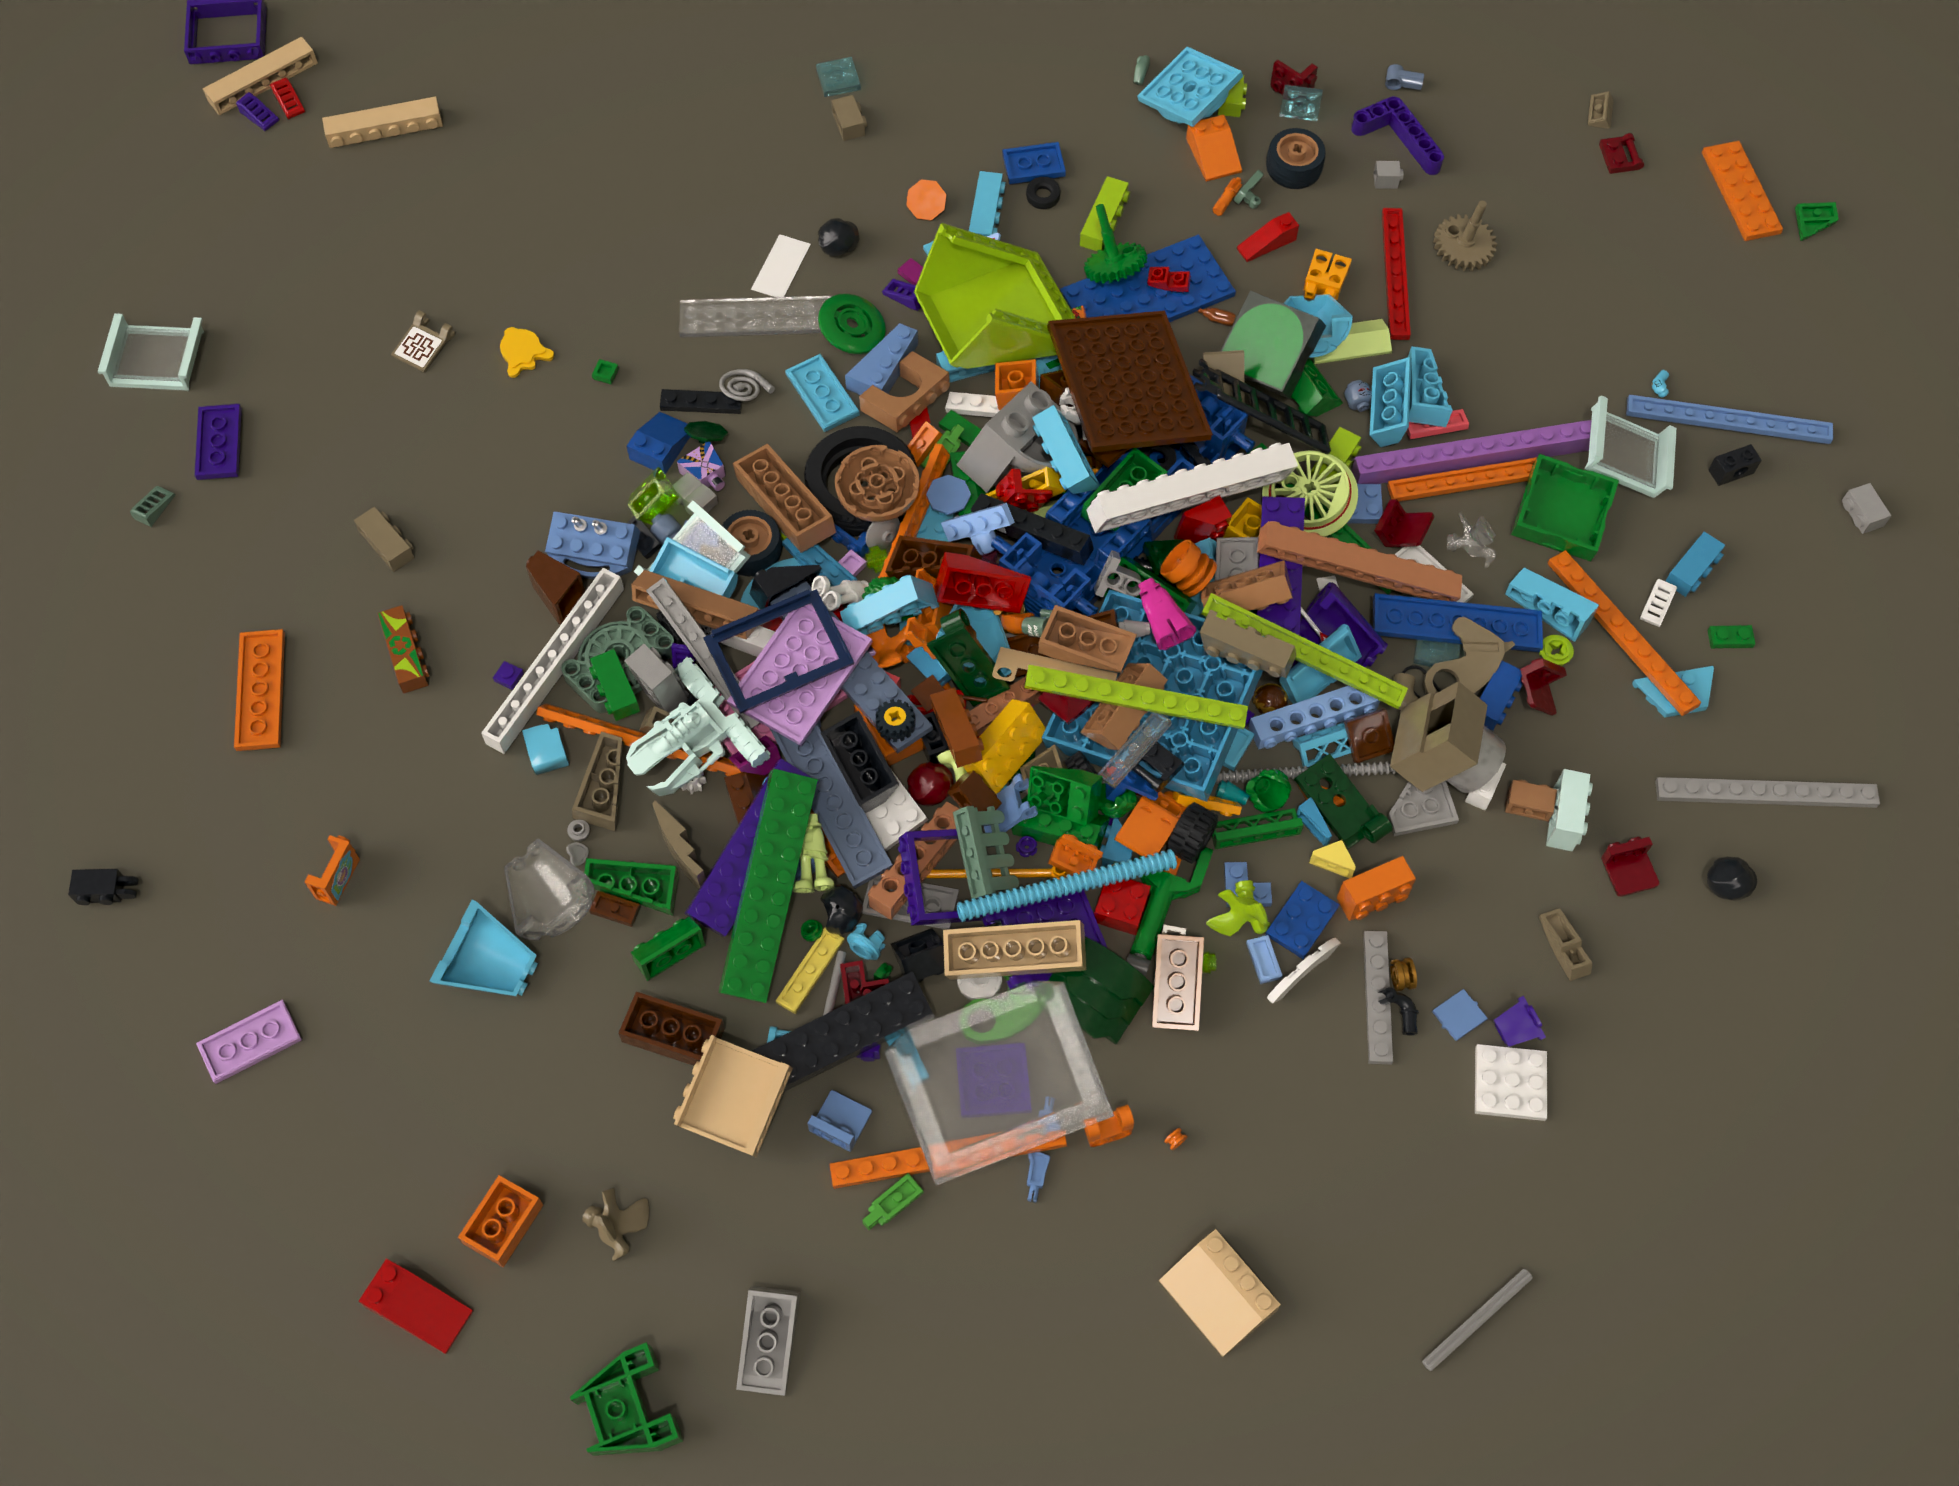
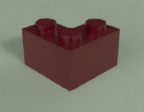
(856, 981)

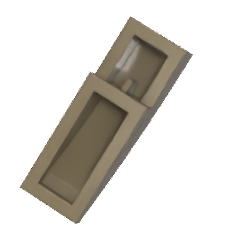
(1566, 944)

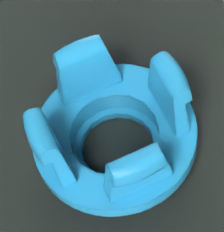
(866, 947)

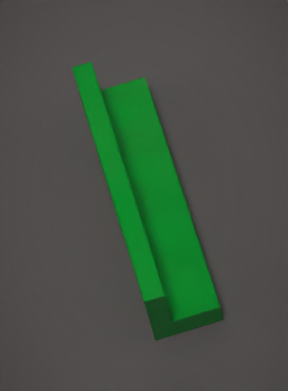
(1255, 832)

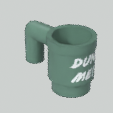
(1035, 625)

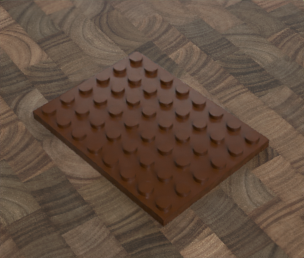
(1128, 381)

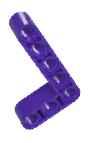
(1405, 125)

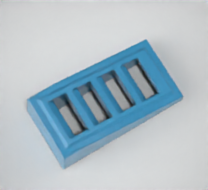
(1314, 821)

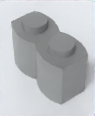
(690, 490)

